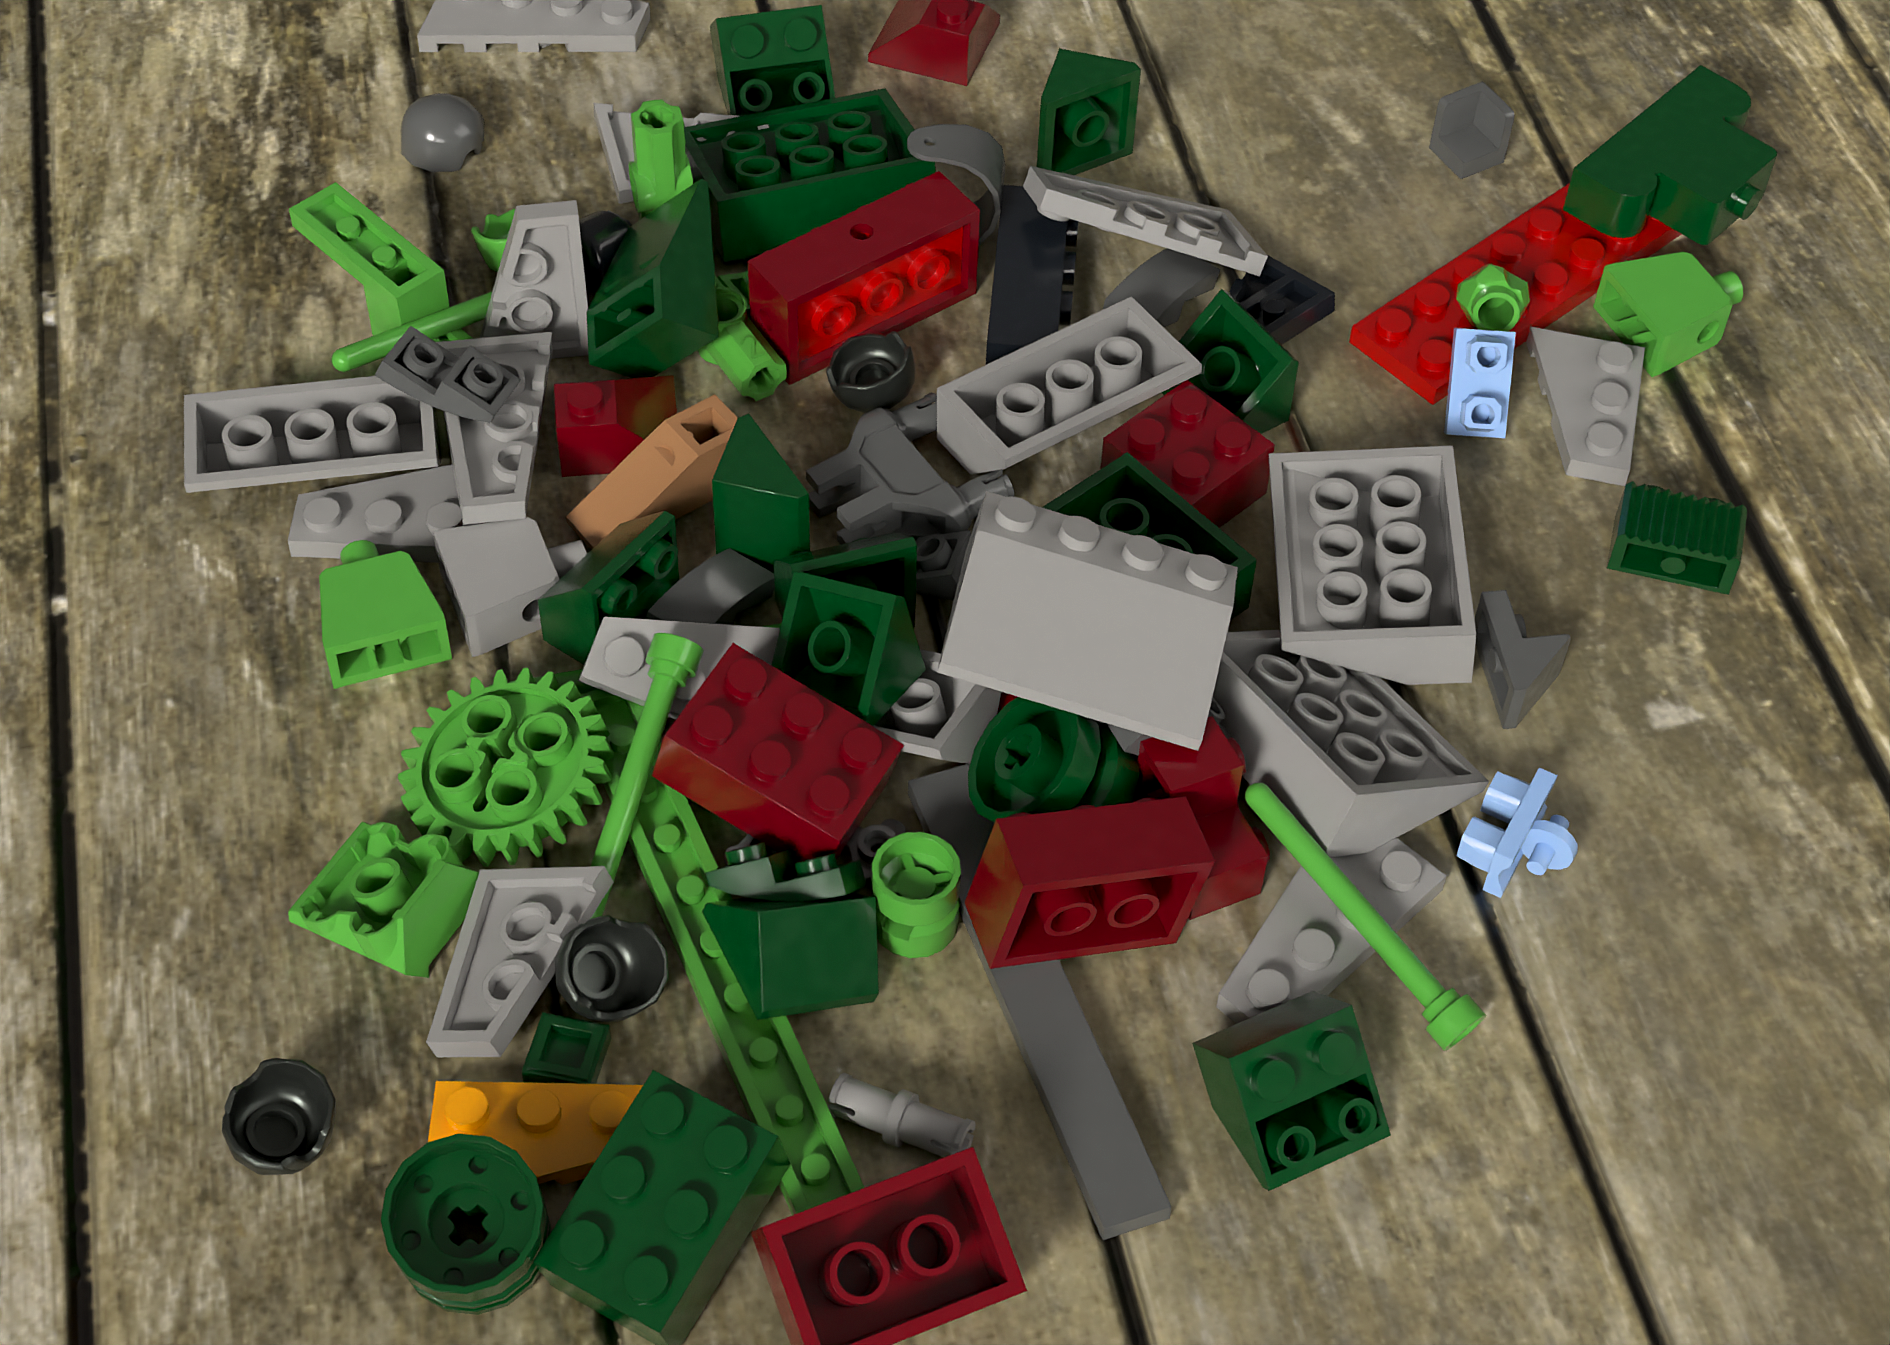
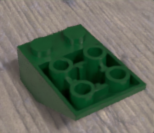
(657, 291)

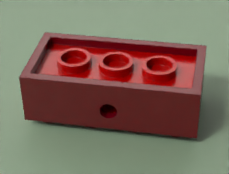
(866, 273)

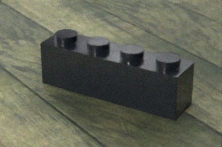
(1029, 275)

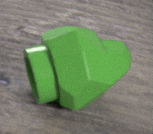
(1493, 298)

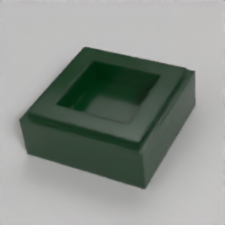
(566, 1051)

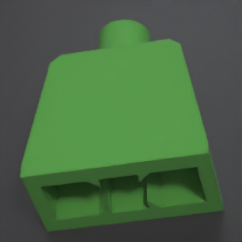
(1667, 306)
(378, 616)

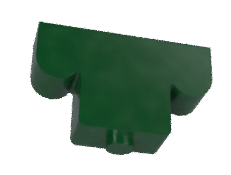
(1677, 163)

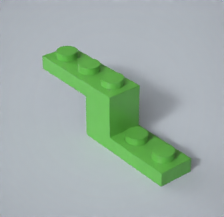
(395, 274)

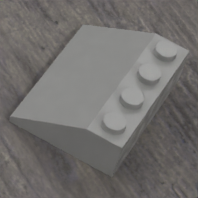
(1374, 562)
(1089, 620)
(1336, 745)

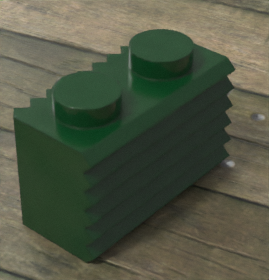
(1677, 538)

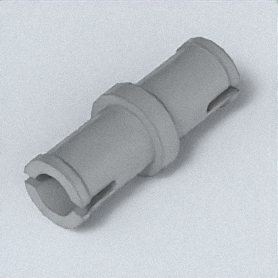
(899, 1117)

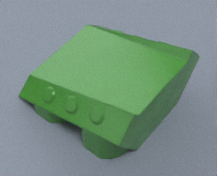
(389, 897)

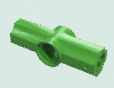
(660, 158)
(742, 348)

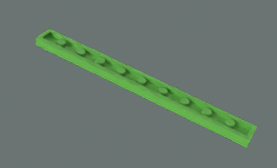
(758, 1053)

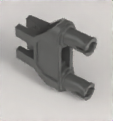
(889, 486)

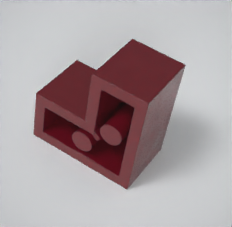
(1212, 786)

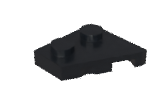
(1283, 299)

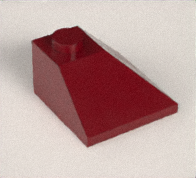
(936, 38)
(608, 419)

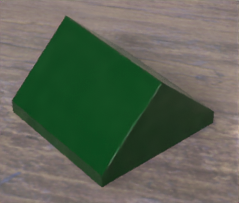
(1087, 112)
(1241, 364)
(758, 499)
(848, 644)
(799, 952)

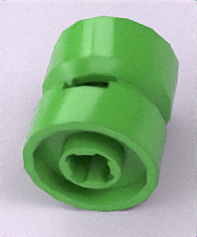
(916, 894)

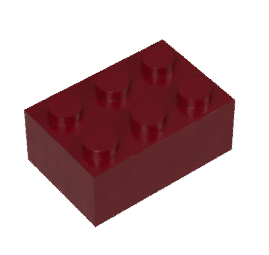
(776, 758)
(1087, 881)
(891, 1257)

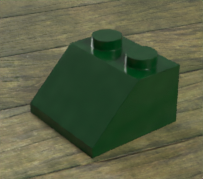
(876, 563)

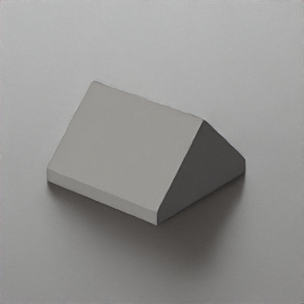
(940, 714)

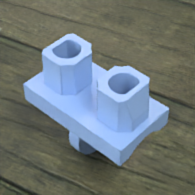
(1479, 382)
(1523, 808)

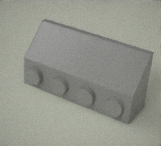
(1059, 387)
(305, 433)

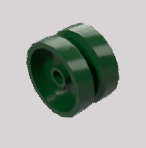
(1047, 762)

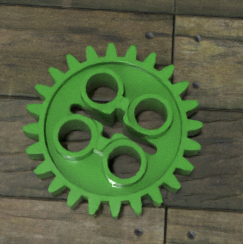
(499, 747)

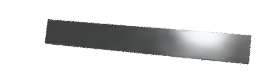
(1053, 1040)

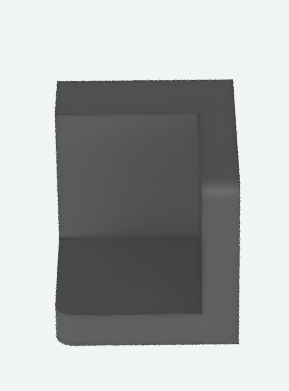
(1471, 130)

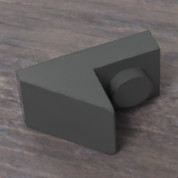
(1514, 665)

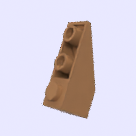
(663, 473)

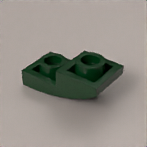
(776, 878)

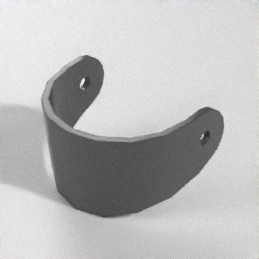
(969, 149)

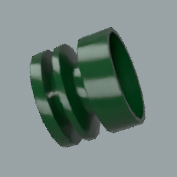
(471, 1182)

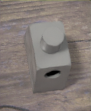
(498, 576)

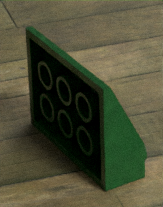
(800, 170)

